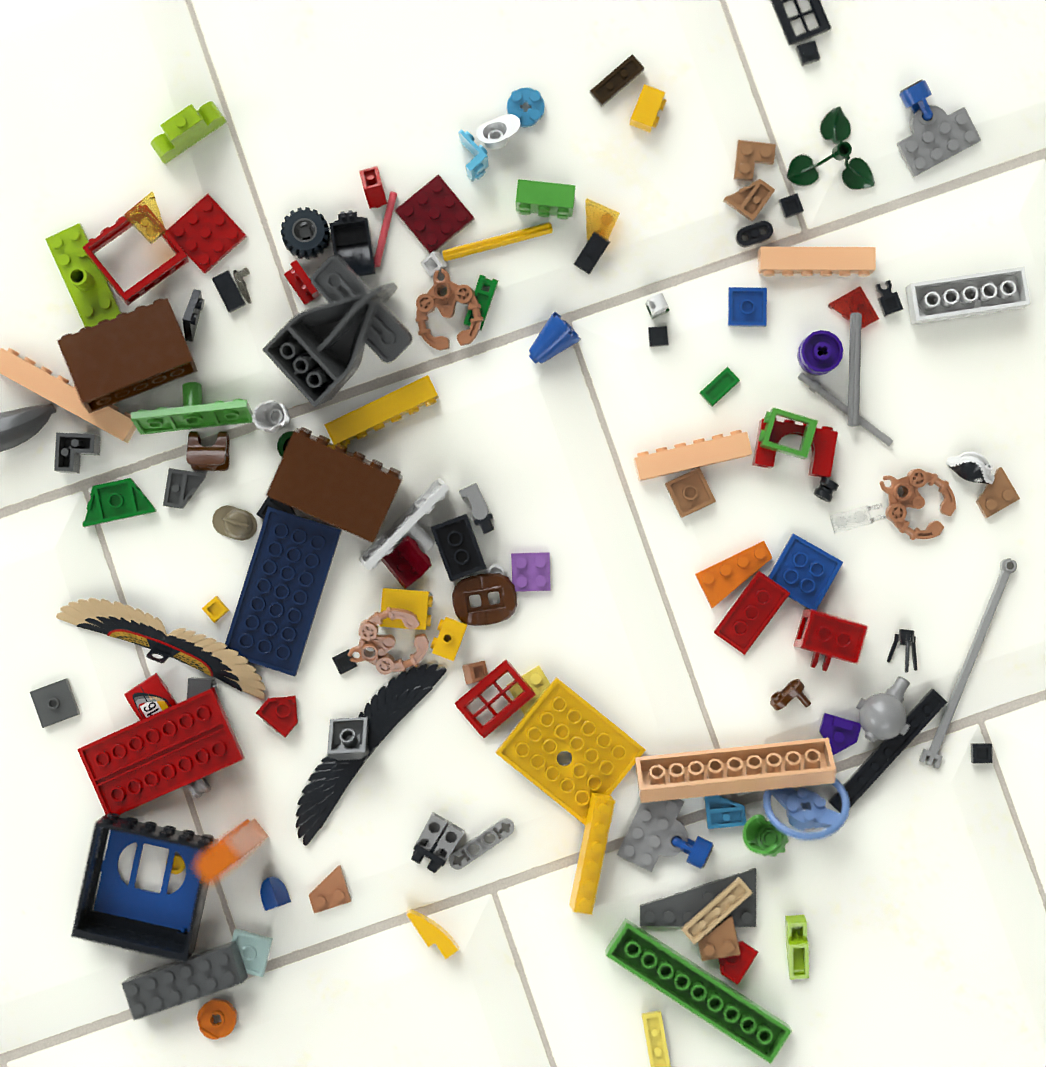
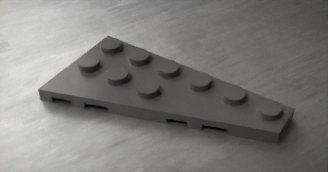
(683, 906)

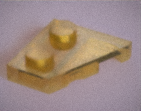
(599, 219)

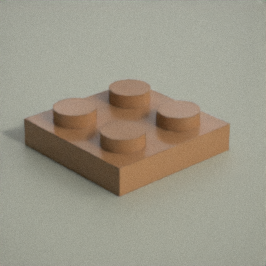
(690, 492)

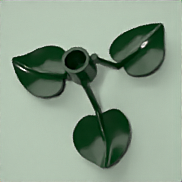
(836, 128)

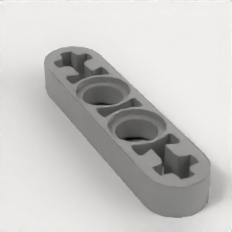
(483, 846)

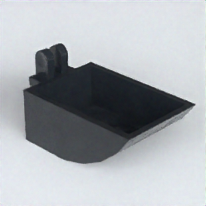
(353, 242)

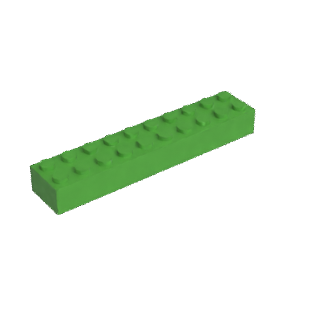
(698, 991)

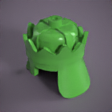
(763, 837)

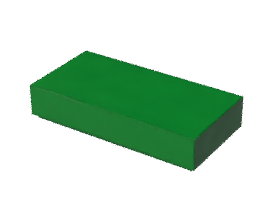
(719, 386)

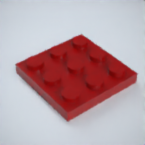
(206, 233)

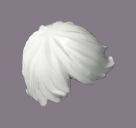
(271, 416)

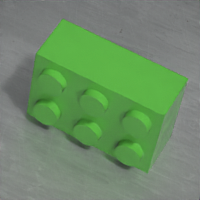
(545, 198)

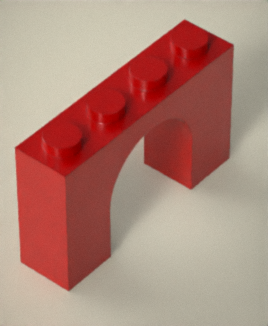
(822, 446)

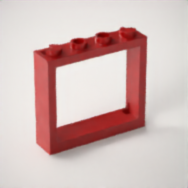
(148, 282)

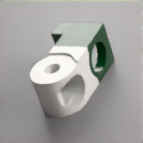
(657, 305)

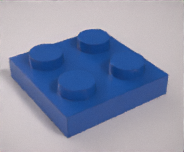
(747, 307)

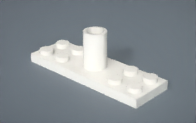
(406, 526)

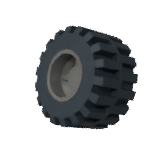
(305, 233)

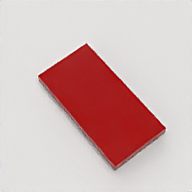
(751, 612)

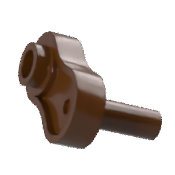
(792, 690)

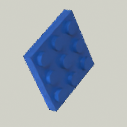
(805, 571)

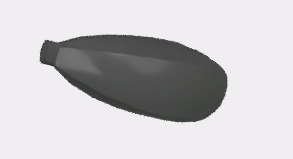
(22, 424)

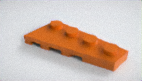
(730, 573)

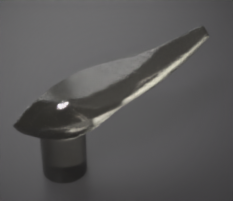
(238, 276)

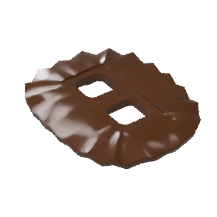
(482, 585)

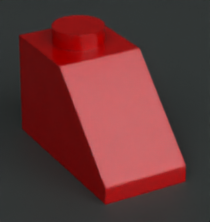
(373, 187)

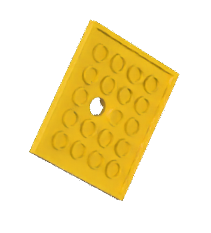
(568, 723)

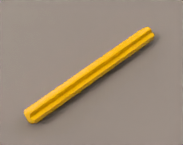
(497, 241)

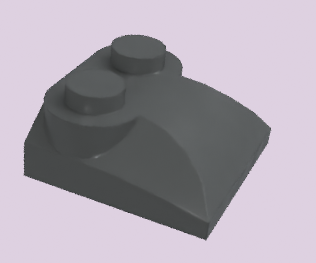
(348, 738)

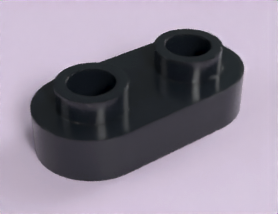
(753, 234)

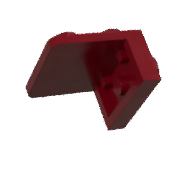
(407, 562)

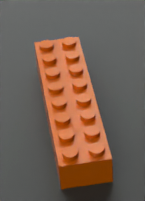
(229, 850)

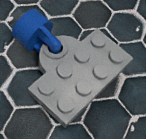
(934, 132)
(657, 833)

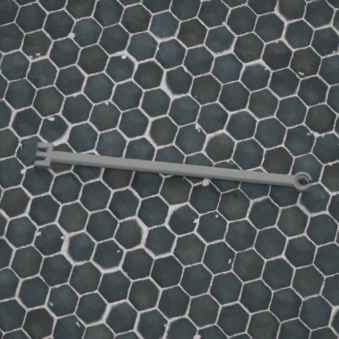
(968, 665)

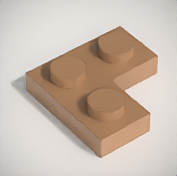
(750, 153)

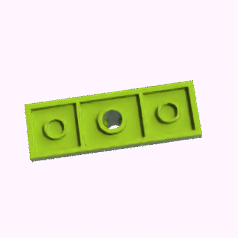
(92, 294)

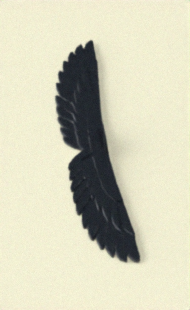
(384, 713)

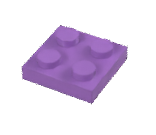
(531, 571)

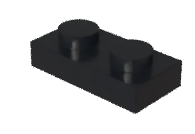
(591, 252)

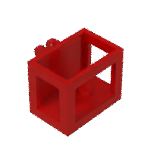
(830, 637)

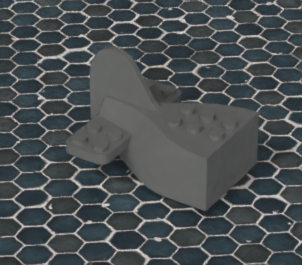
(327, 342)

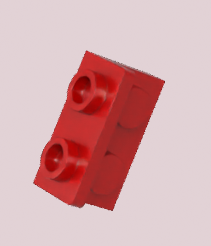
(301, 283)

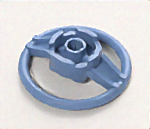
(814, 815)

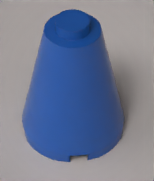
(553, 339)

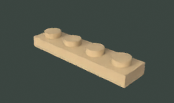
(716, 910)

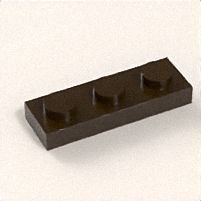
(617, 80)

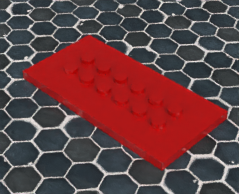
(161, 753)

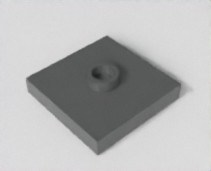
(54, 703)

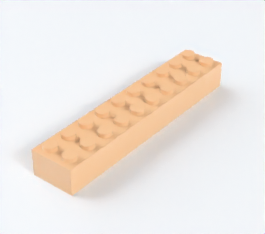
(735, 770)

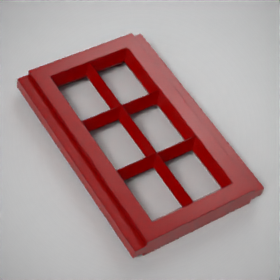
(507, 711)

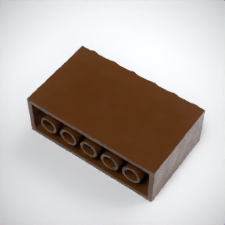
(126, 355)
(335, 484)

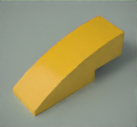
(433, 933)

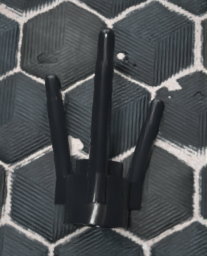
(906, 639)

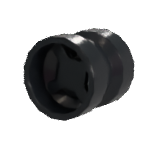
(826, 489)

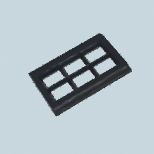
(785, 21)

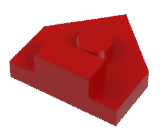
(279, 714)
(736, 966)

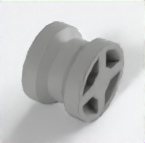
(199, 787)

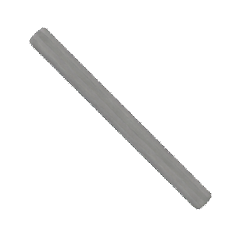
(854, 369)

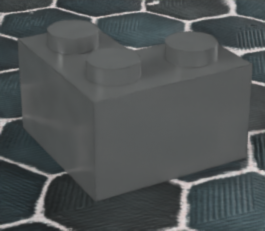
(70, 448)

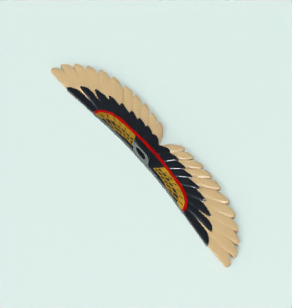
(149, 632)

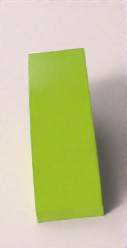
(797, 946)

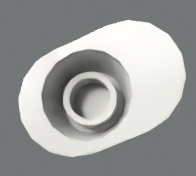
(496, 132)

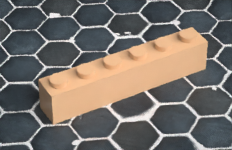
(817, 260)
(692, 456)

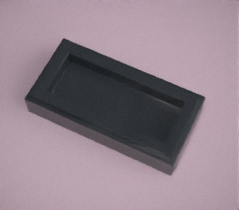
(228, 291)

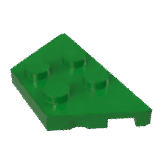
(116, 502)

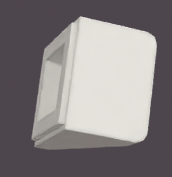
(434, 262)

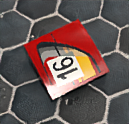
(150, 697)

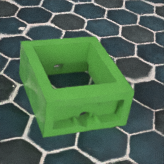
(807, 437)

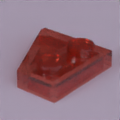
(855, 302)

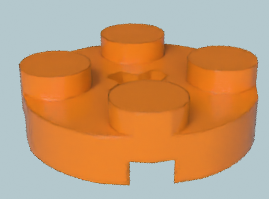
(206, 1021)

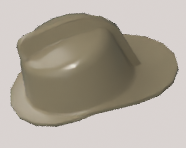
(234, 523)

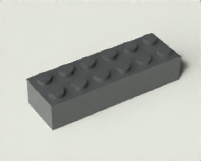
(184, 982)

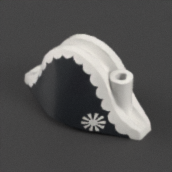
(972, 467)

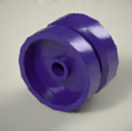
(828, 345)

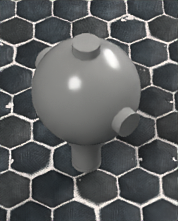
(883, 713)

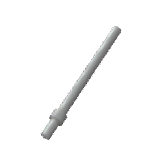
(815, 386)

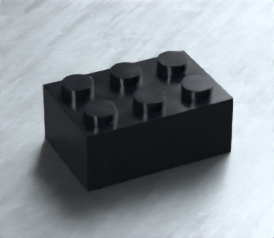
(458, 547)

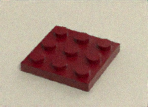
(434, 214)

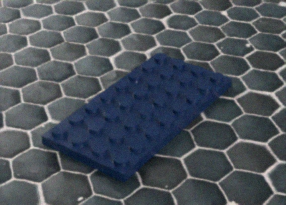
(282, 590)

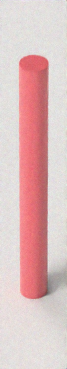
(385, 228)

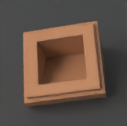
(474, 672)

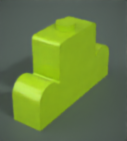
(186, 130)

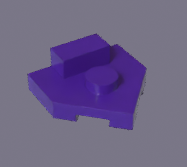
(840, 732)

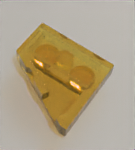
(147, 218)

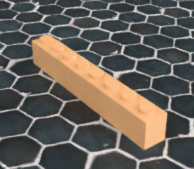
(64, 395)

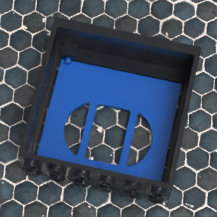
(134, 916)

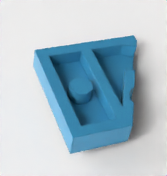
(723, 812)

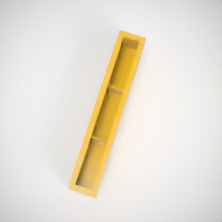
(381, 411)
(592, 853)

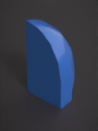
(273, 893)

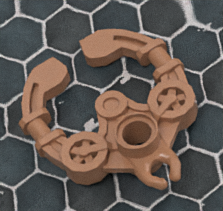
(446, 305)
(911, 498)
(382, 644)

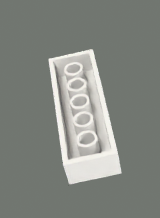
(967, 295)

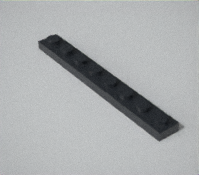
(889, 750)

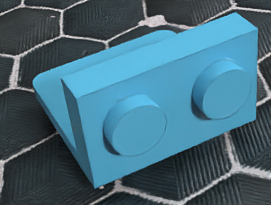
(477, 166)

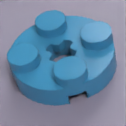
(529, 96)

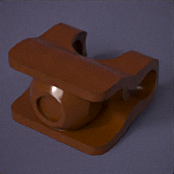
(208, 458)

